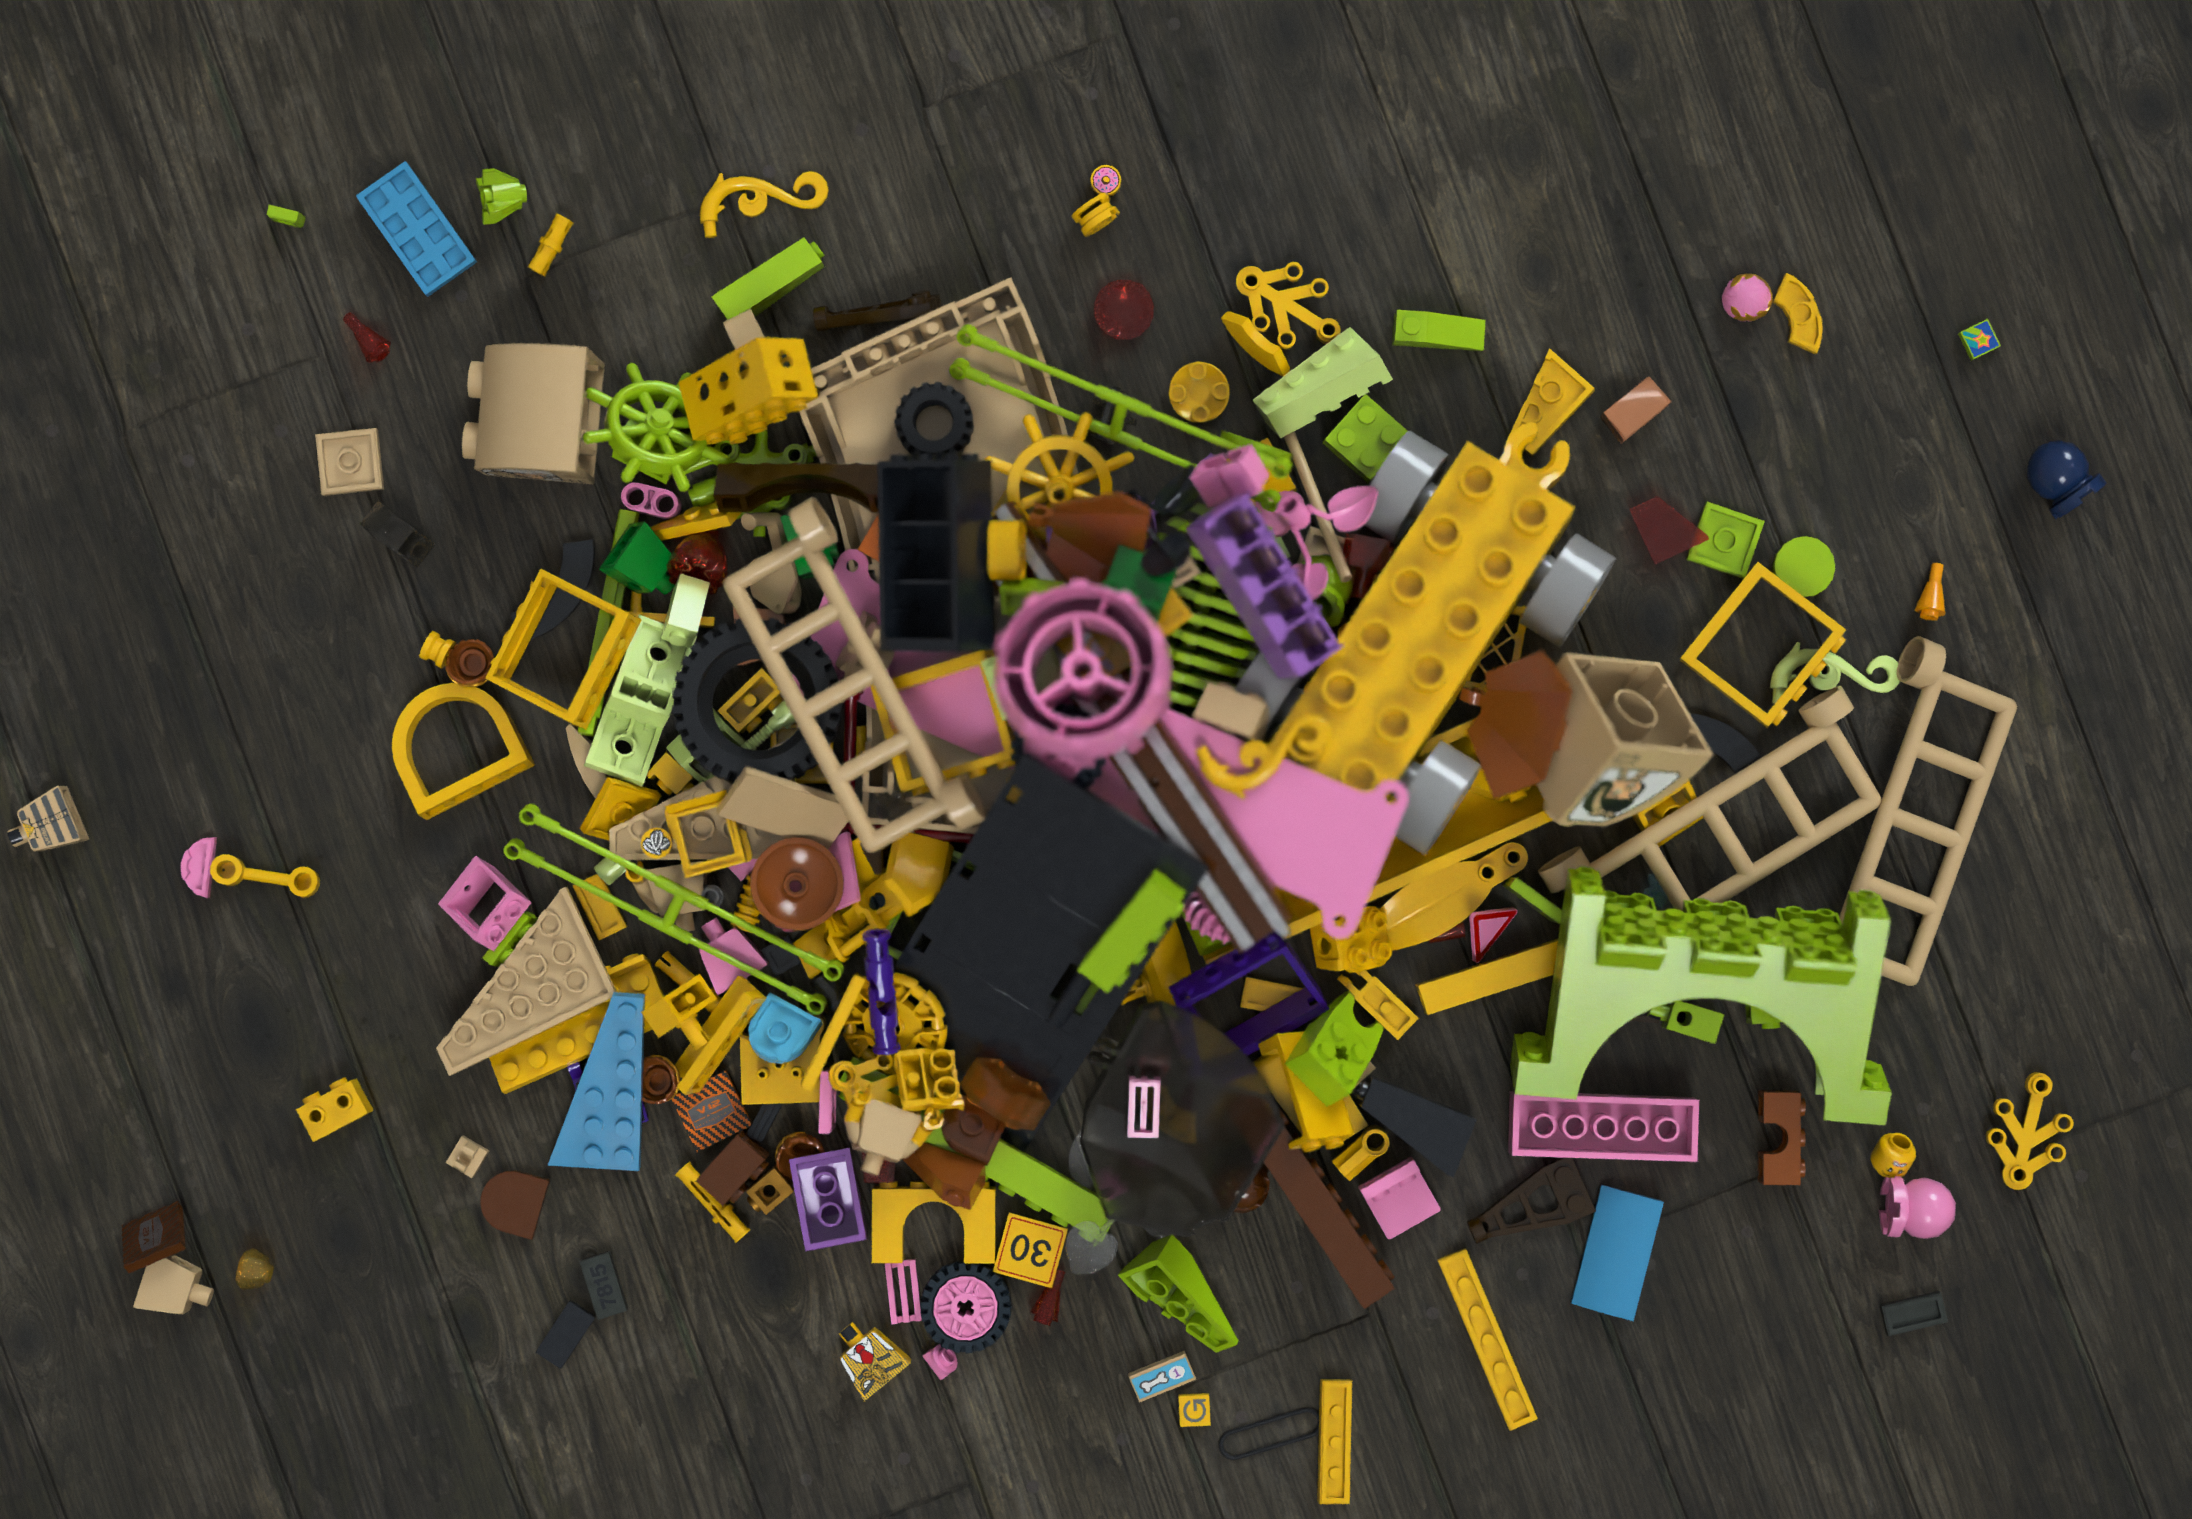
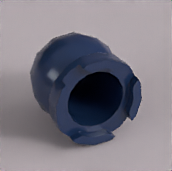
(2062, 475)

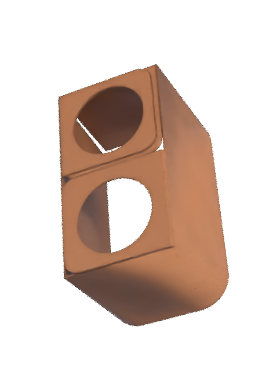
(1635, 409)

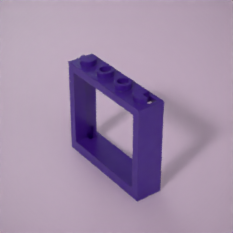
(1278, 1018)

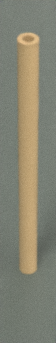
(1315, 499)

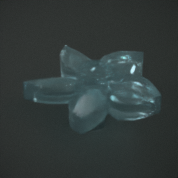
(1655, 890)

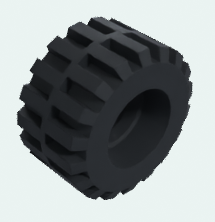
(927, 396)

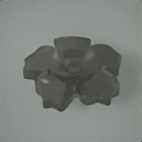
(892, 806)

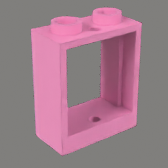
(460, 902)

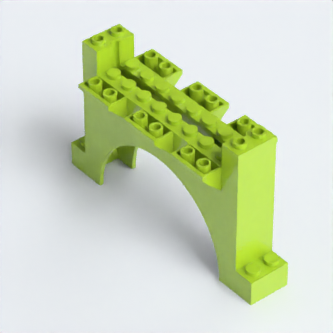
(1800, 967)

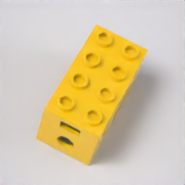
(749, 397)

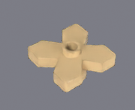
(848, 659)

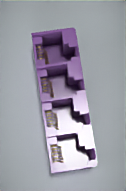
(1263, 587)

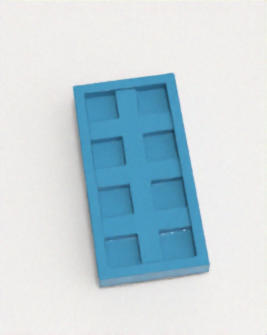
(416, 228)

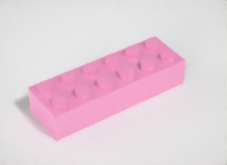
(1604, 1127)

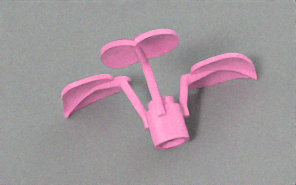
(1349, 511)

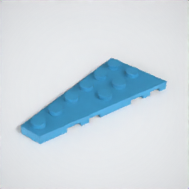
(606, 1110)

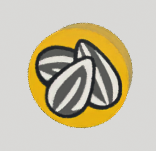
(656, 843)

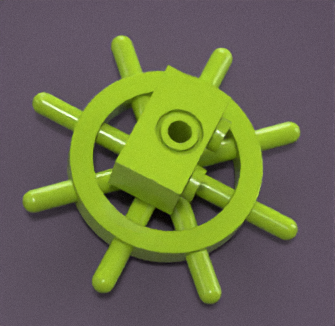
(652, 438)

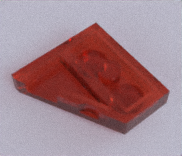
(1665, 529)

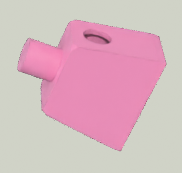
(735, 944)

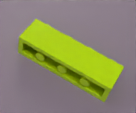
(1132, 931)

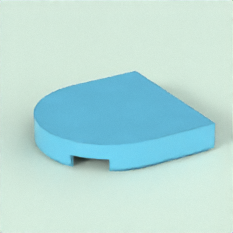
(781, 1030)

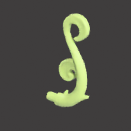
(1783, 672)

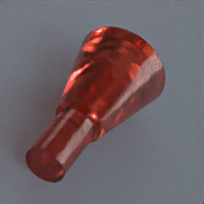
(371, 343)
(1047, 1306)

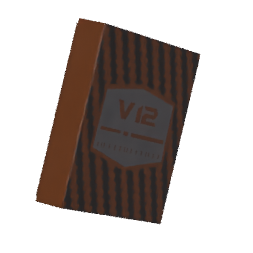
(153, 1237)

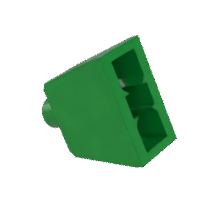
(639, 561)

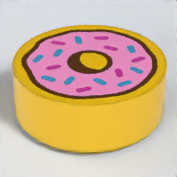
(1105, 179)

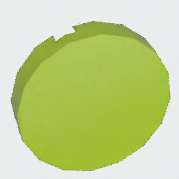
(1805, 565)

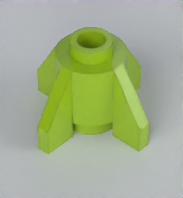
(499, 195)

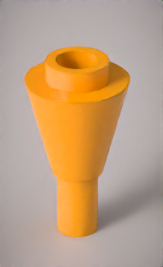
(1932, 600)

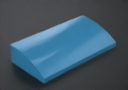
(1617, 1252)

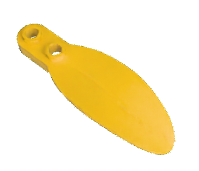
(1446, 897)

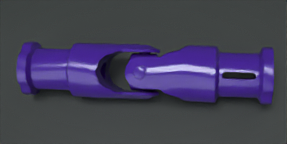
(881, 976)

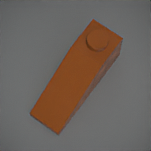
(948, 1174)

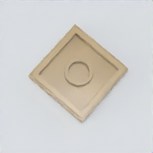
(349, 461)

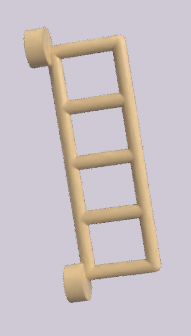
(1922, 668)
(1821, 718)
(955, 797)

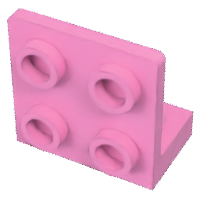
(1399, 1198)

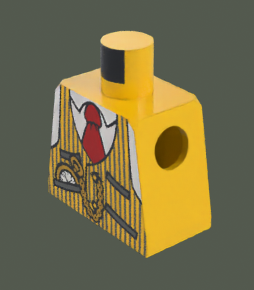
(871, 1359)

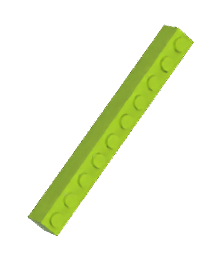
(1023, 1175)

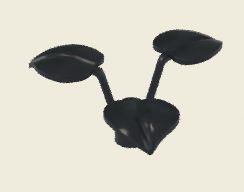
(1175, 548)

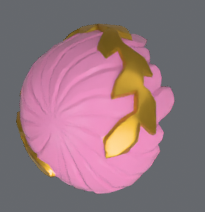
(1747, 297)

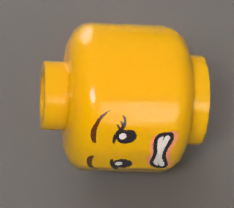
(1893, 1155)

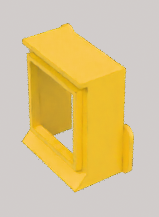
(738, 836)

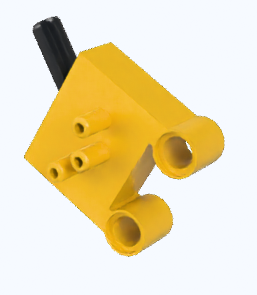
(775, 1083)

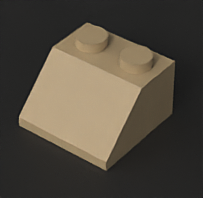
(1233, 712)

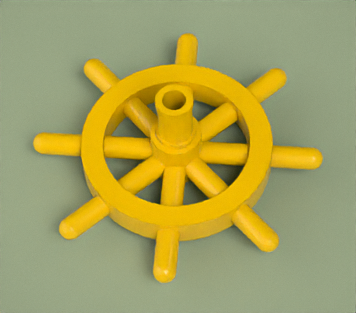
(1058, 485)

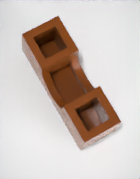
(1784, 1163)

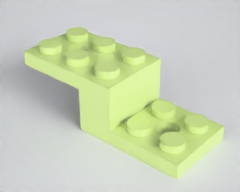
(637, 705)

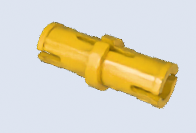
(550, 244)

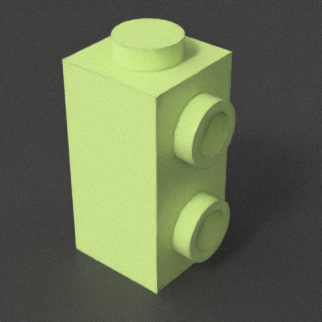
(685, 610)

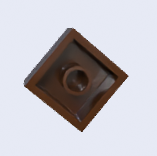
(733, 1166)

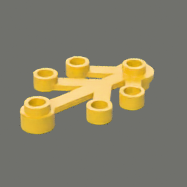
(1284, 301)
(878, 1087)
(2026, 1136)

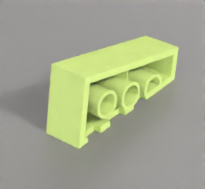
(1321, 382)

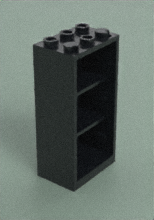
(935, 553)

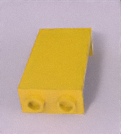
(1318, 1123)

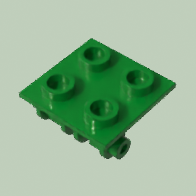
(1128, 575)

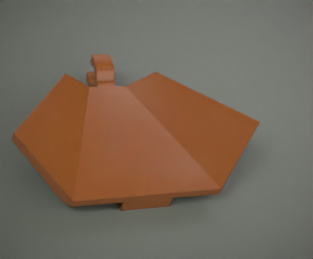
(1090, 531)
(1518, 722)

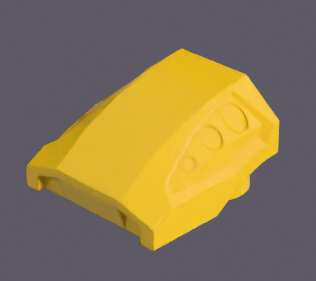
(928, 1079)

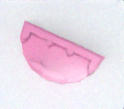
(196, 866)

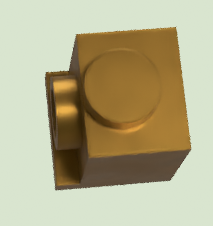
(760, 1200)

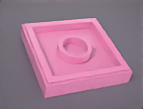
(827, 1104)

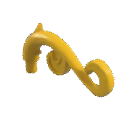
(711, 202)
(1270, 761)

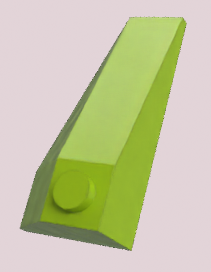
(1175, 1283)

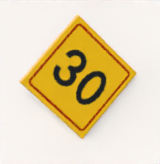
(1030, 1250)

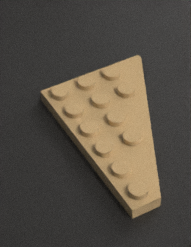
(703, 831)
(539, 985)

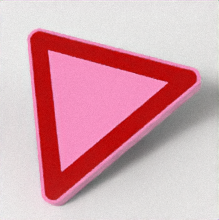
(1486, 928)

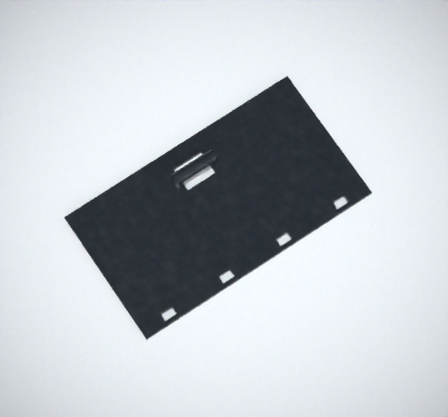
(1040, 898)

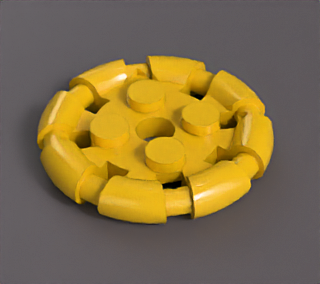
(910, 1020)

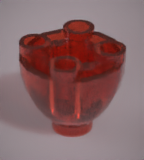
(700, 557)

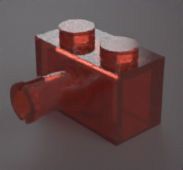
(1366, 556)

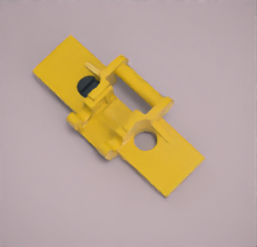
(832, 937)

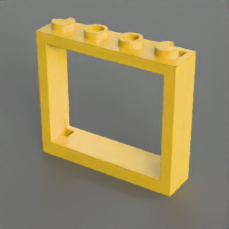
(601, 669)
(935, 672)
(1796, 688)

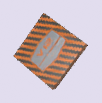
(712, 1112)

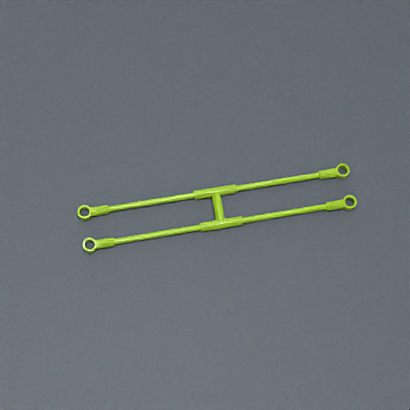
(1122, 404)
(666, 923)

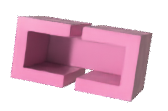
(1220, 479)

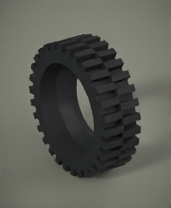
(696, 690)

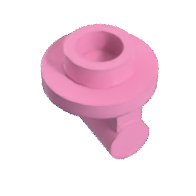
(941, 1361)

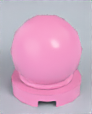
(1919, 1207)

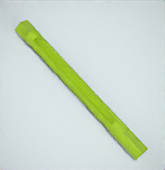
(613, 594)

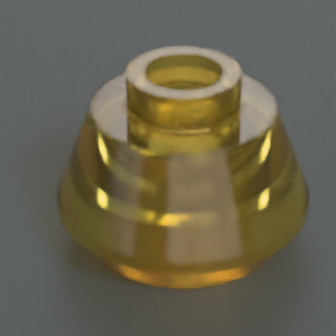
(253, 1270)

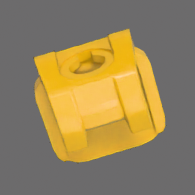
(1360, 951)

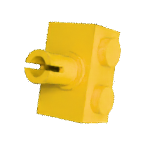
(680, 1011)

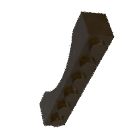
(750, 485)

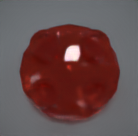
(1123, 309)

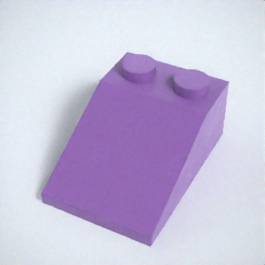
(828, 1199)

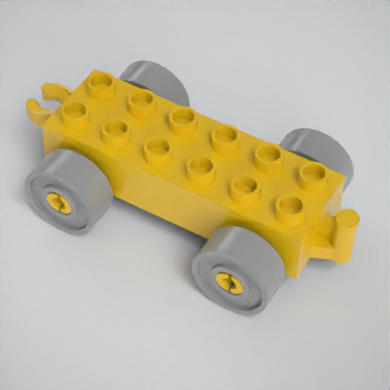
(1434, 617)

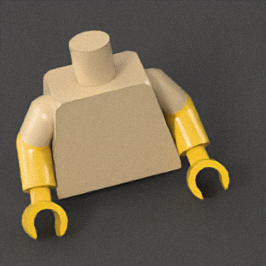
(885, 1130)

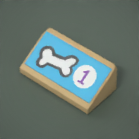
(1162, 1376)

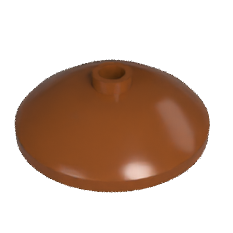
(801, 862)

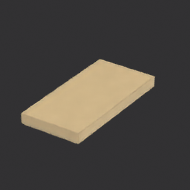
(783, 807)

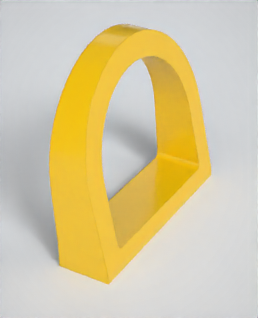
(432, 805)

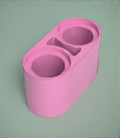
(651, 500)

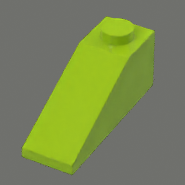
(1437, 331)

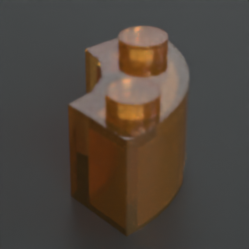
(1005, 1094)

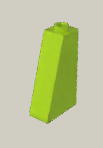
(770, 280)

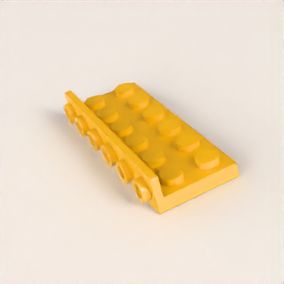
(575, 1037)

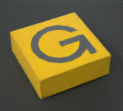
(1194, 1410)

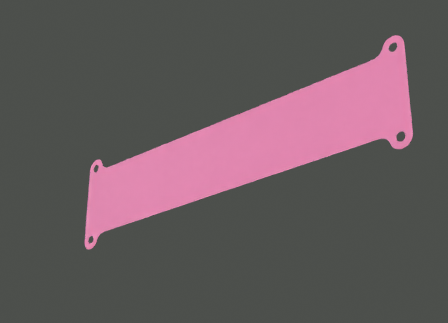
(1297, 824)

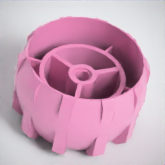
(1071, 611)

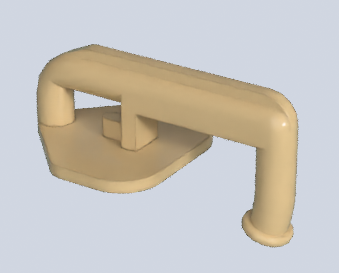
(781, 588)

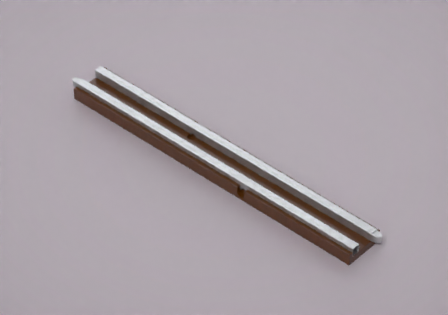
(1178, 798)

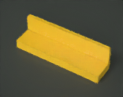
(723, 1028)

